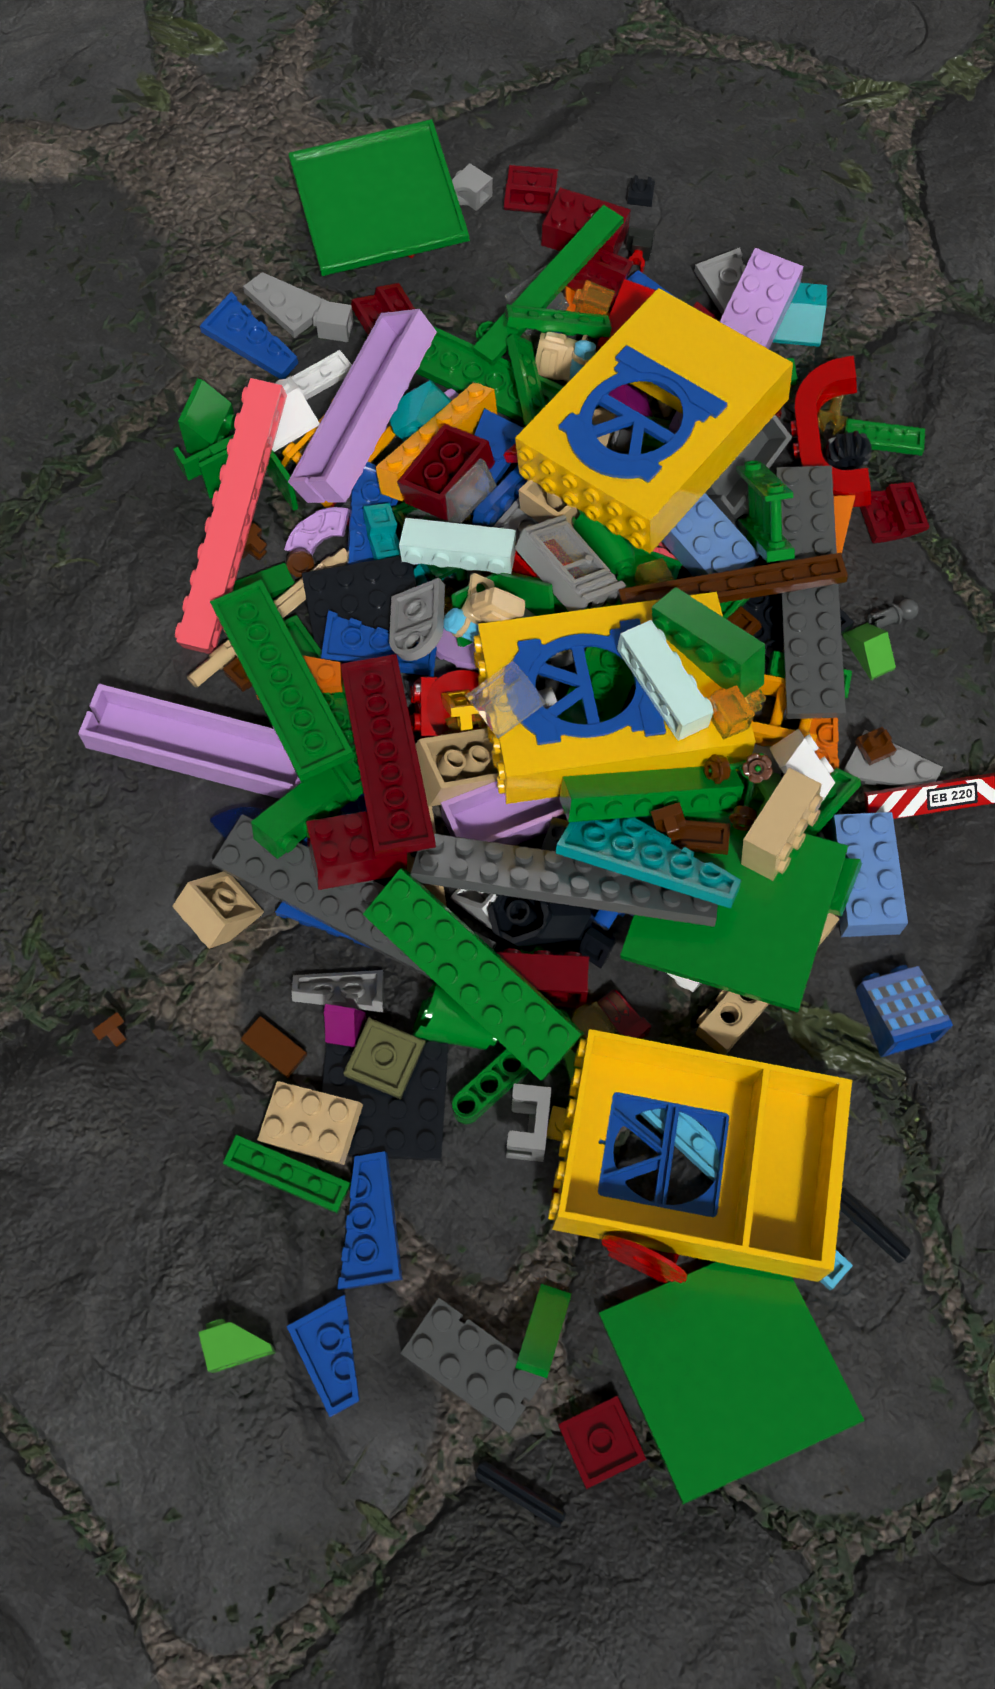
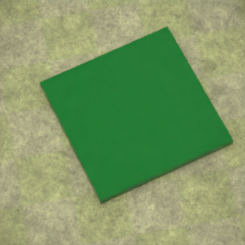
(378, 197)
(767, 936)
(728, 1374)

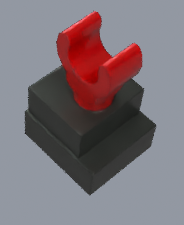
(640, 244)

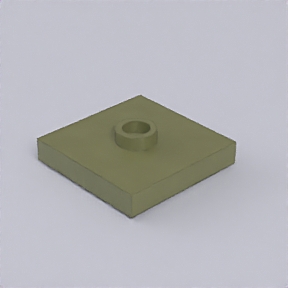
(384, 1058)

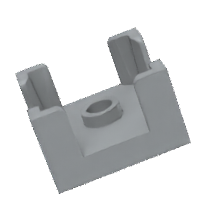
(536, 1103)

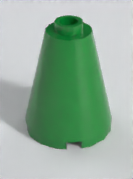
(612, 549)
(447, 1022)

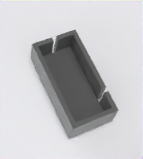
(730, 488)
(471, 1365)

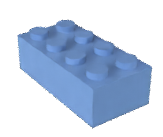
(709, 541)
(878, 894)

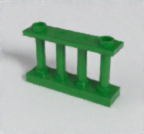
(764, 520)

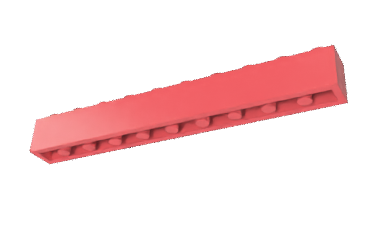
(232, 513)

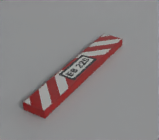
(933, 796)

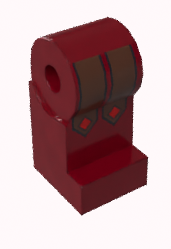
(623, 1016)

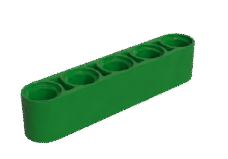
(493, 1072)

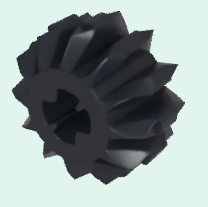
(848, 451)

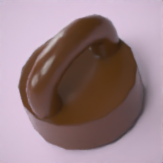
(299, 561)

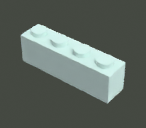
(458, 545)
(665, 680)

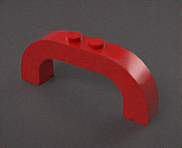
(819, 386)

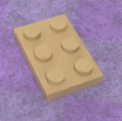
(310, 1122)

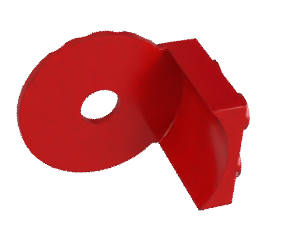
(425, 693)
(651, 1262)

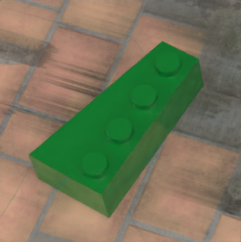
(711, 642)

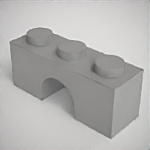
(472, 187)

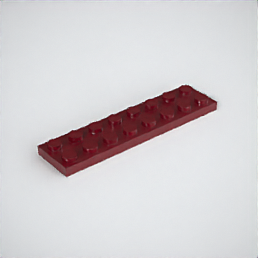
(387, 757)

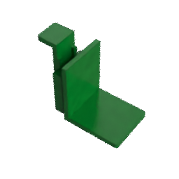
(209, 463)
(536, 593)

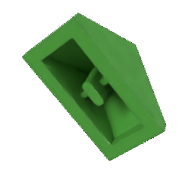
(872, 649)

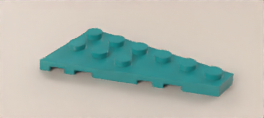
(647, 855)

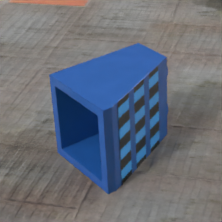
(902, 1010)

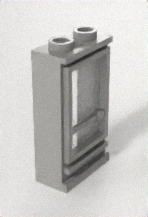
(568, 564)

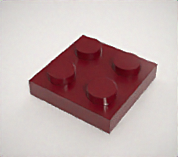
(601, 1442)

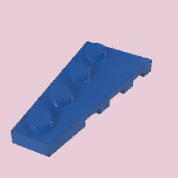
(364, 493)

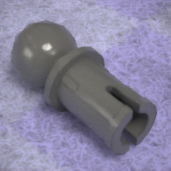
(906, 609)

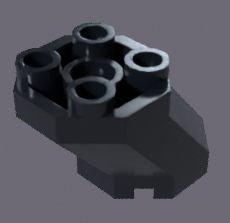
(538, 922)

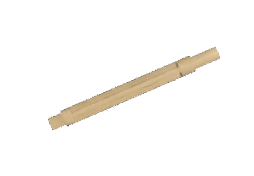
(285, 604)

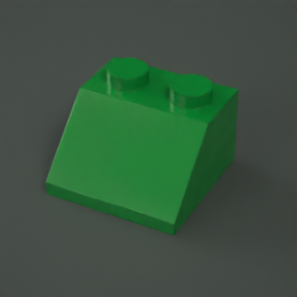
(205, 418)

